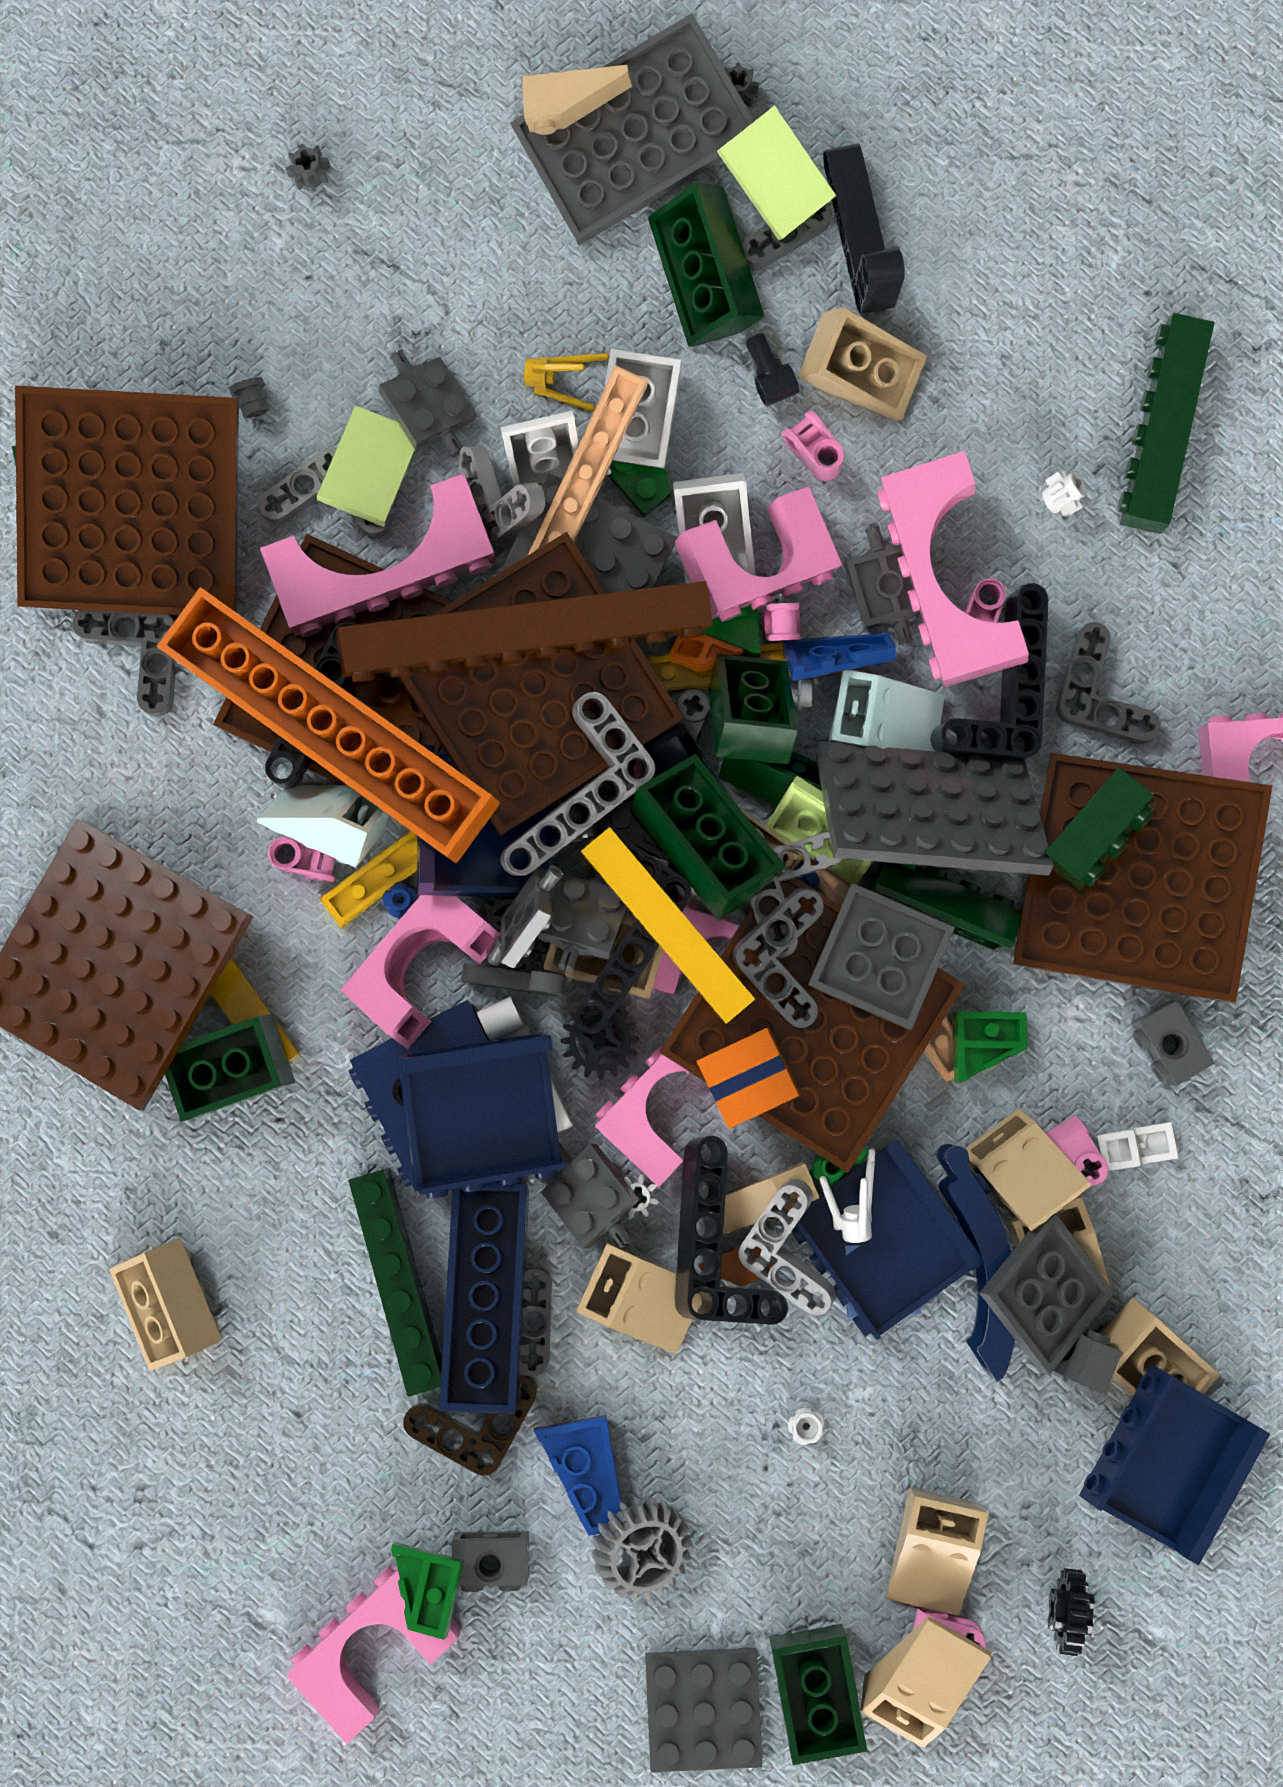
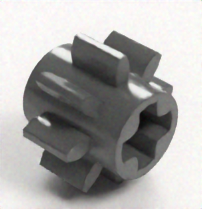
(743, 82)
(308, 157)

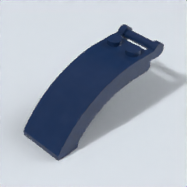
(968, 1200)

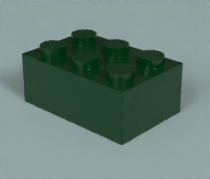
(752, 709)
(1101, 829)
(228, 1067)
(818, 1694)

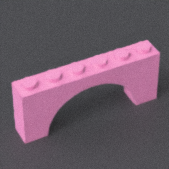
(320, 596)
(960, 643)

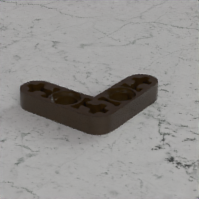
(484, 1439)

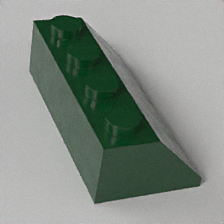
(705, 265)
(706, 836)
(974, 915)

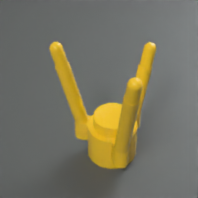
(542, 372)

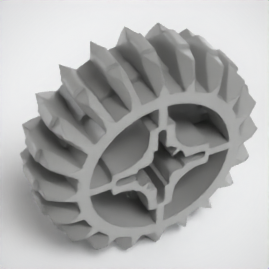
(639, 1533)

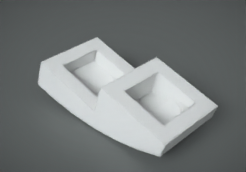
(1138, 1145)

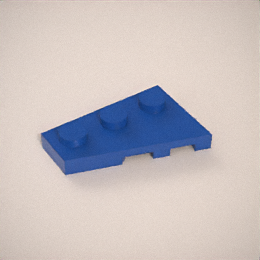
(833, 654)
(586, 1466)

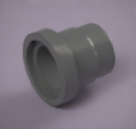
(251, 397)

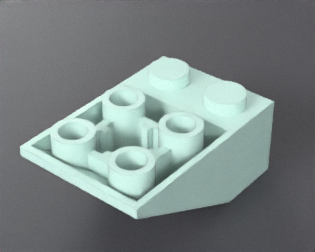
(884, 712)
(327, 819)

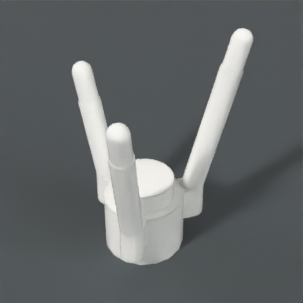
(856, 1218)

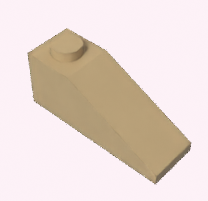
(564, 97)
(748, 1202)

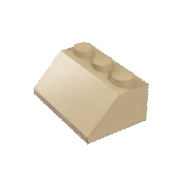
(165, 1304)

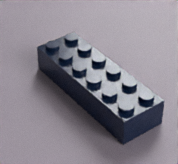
(485, 1299)

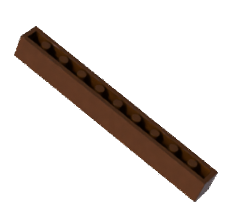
(523, 629)

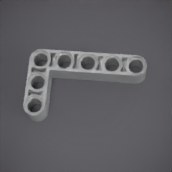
(588, 795)

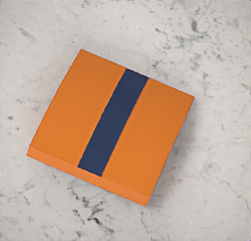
(748, 1078)

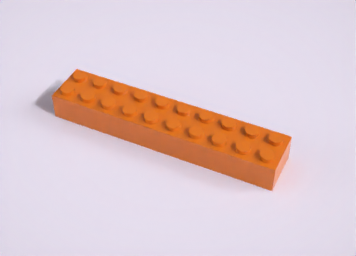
(329, 725)

